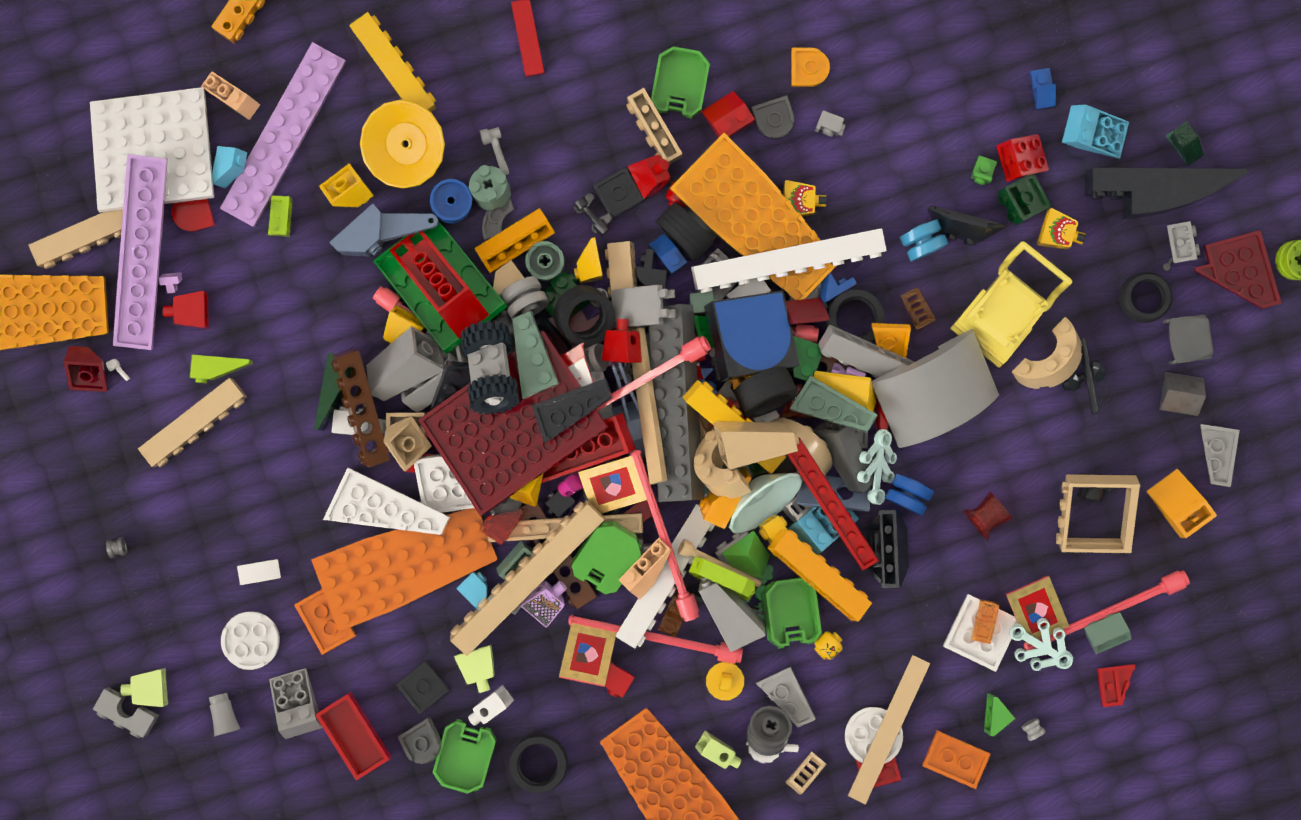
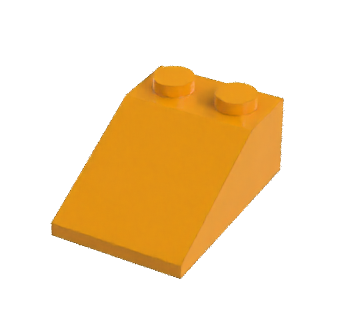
(720, 509)

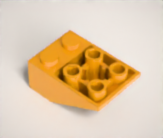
(1181, 504)

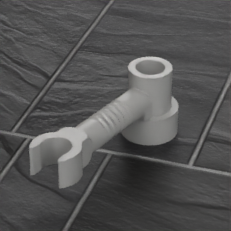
(492, 136)

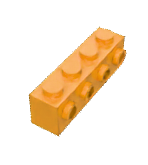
(236, 17)
(514, 240)

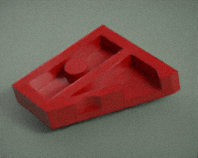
(1114, 683)

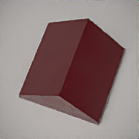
(806, 311)

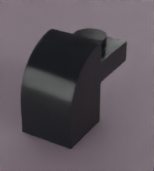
(647, 275)

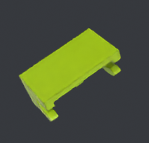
(280, 216)

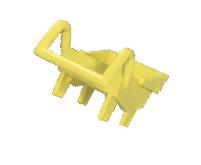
(1007, 309)

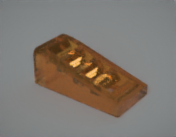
(914, 317)

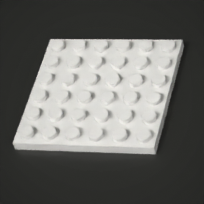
(154, 126)

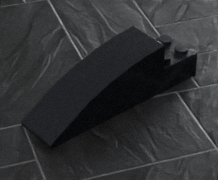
(1156, 189)

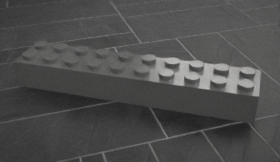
(677, 419)

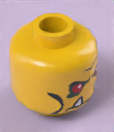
(828, 645)

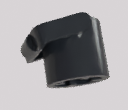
(1092, 493)

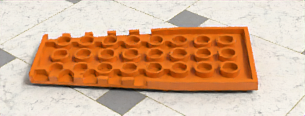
(400, 567)
(662, 774)

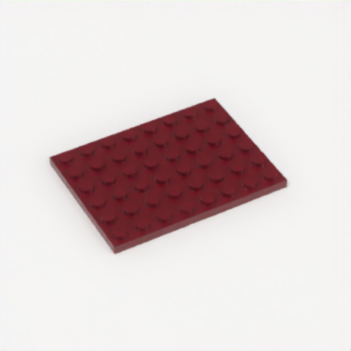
(505, 450)

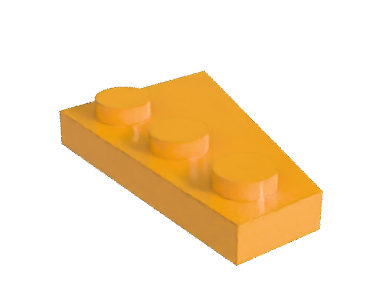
(892, 337)

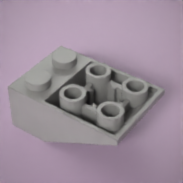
(294, 703)

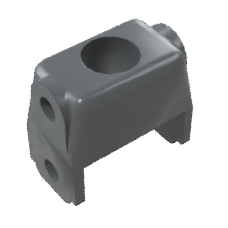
(1190, 338)

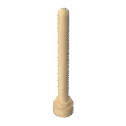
(687, 549)

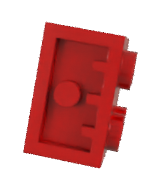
(1022, 157)

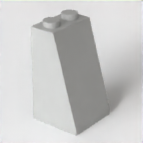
(404, 364)
(731, 614)

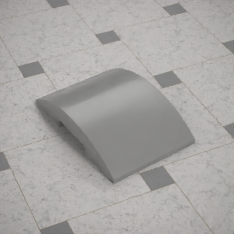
(936, 391)

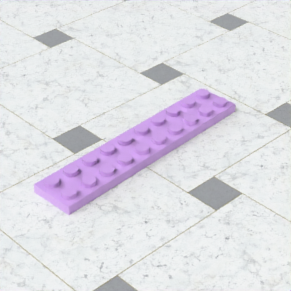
(283, 134)
(140, 251)

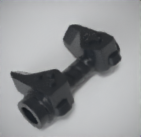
(599, 225)
(1074, 380)

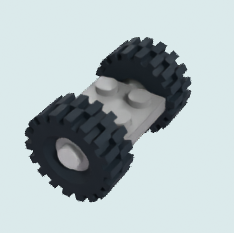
(491, 384)

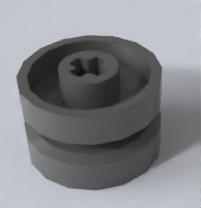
(769, 730)

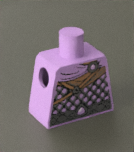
(545, 602)

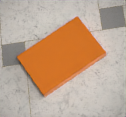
(320, 622)
(956, 759)

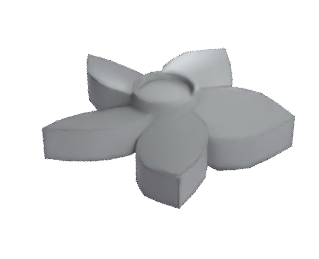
(628, 372)

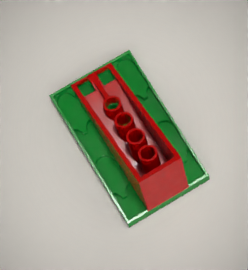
(439, 284)

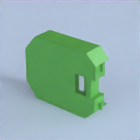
(680, 75)
(608, 551)
(789, 605)
(464, 763)

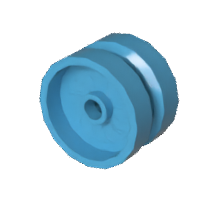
(923, 239)

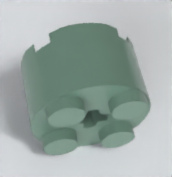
(489, 187)
(535, 256)

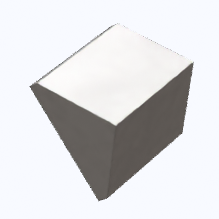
(1182, 394)

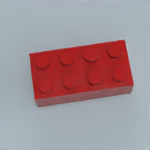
(353, 736)

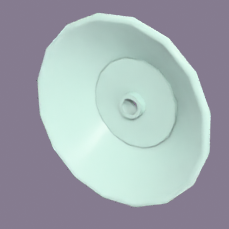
(767, 497)

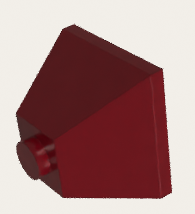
(84, 370)

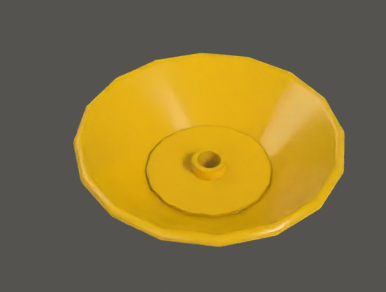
(384, 144)

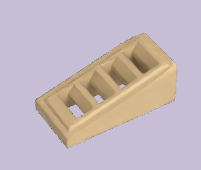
(800, 789)

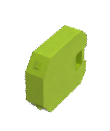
(741, 585)

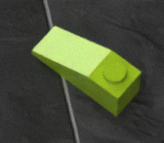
(212, 368)

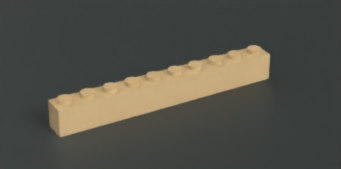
(526, 577)

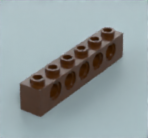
(378, 453)
(586, 593)

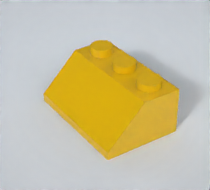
(854, 387)

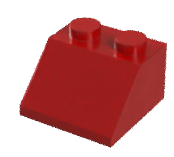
(728, 115)

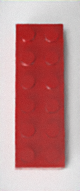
(605, 446)

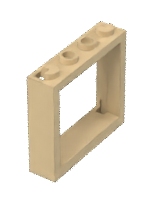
(1099, 545)

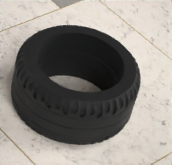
(1164, 292)

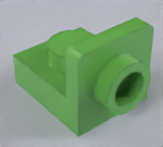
(983, 170)

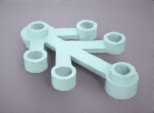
(881, 444)
(1042, 647)

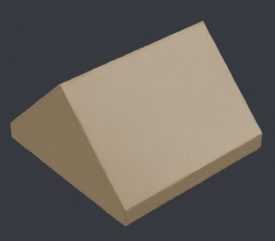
(406, 442)

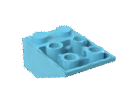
(1095, 131)
(817, 528)

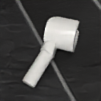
(114, 364)

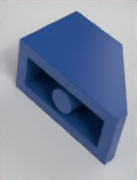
(668, 254)

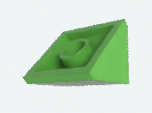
(748, 555)
(996, 715)

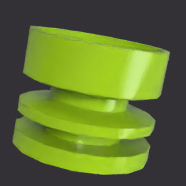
(1286, 262)

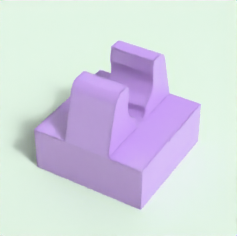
(171, 281)

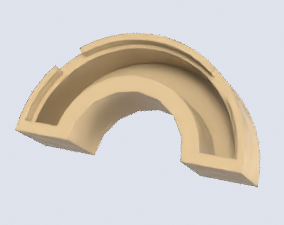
(1057, 366)
(815, 445)
(709, 470)

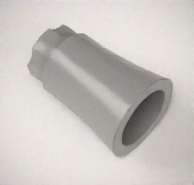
(223, 715)

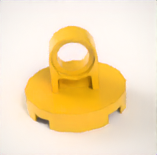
(725, 681)

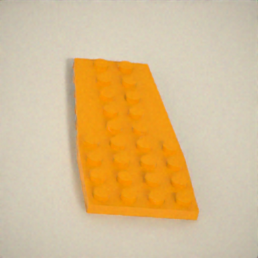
(747, 210)
(51, 309)

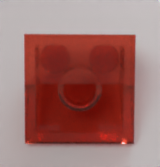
(502, 524)

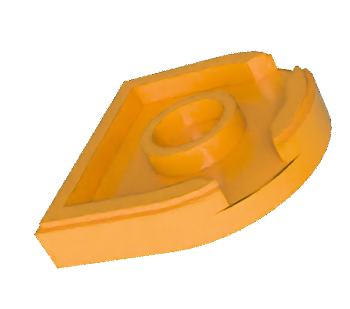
(808, 67)

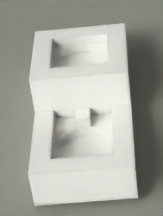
(258, 572)

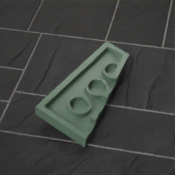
(533, 360)
(830, 405)

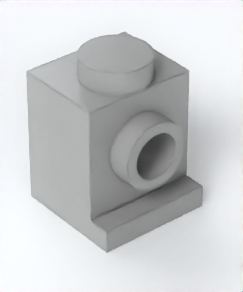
(830, 124)

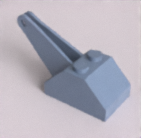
(373, 228)
(631, 414)

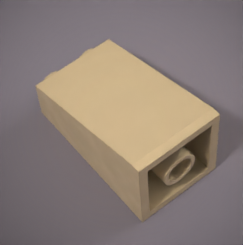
(753, 441)

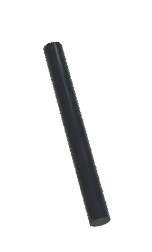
(1089, 377)

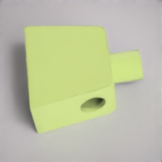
(477, 667)
(147, 688)
(712, 748)

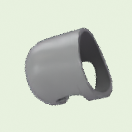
(593, 357)

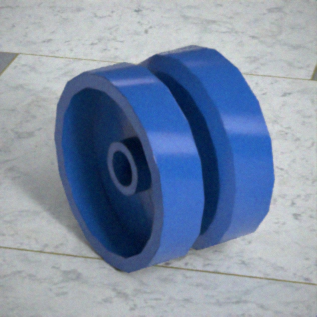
(448, 212)
(909, 495)

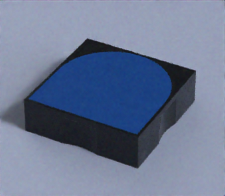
(751, 334)

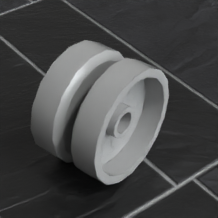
(524, 297)

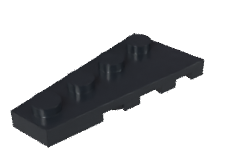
(453, 378)
(566, 409)

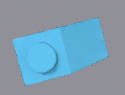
(228, 165)
(474, 588)

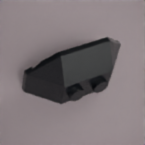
(963, 226)
(889, 541)

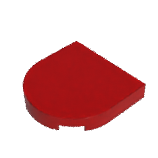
(193, 215)

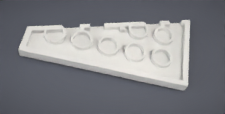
(375, 504)

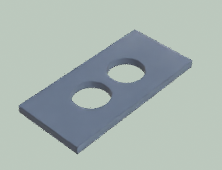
(858, 501)

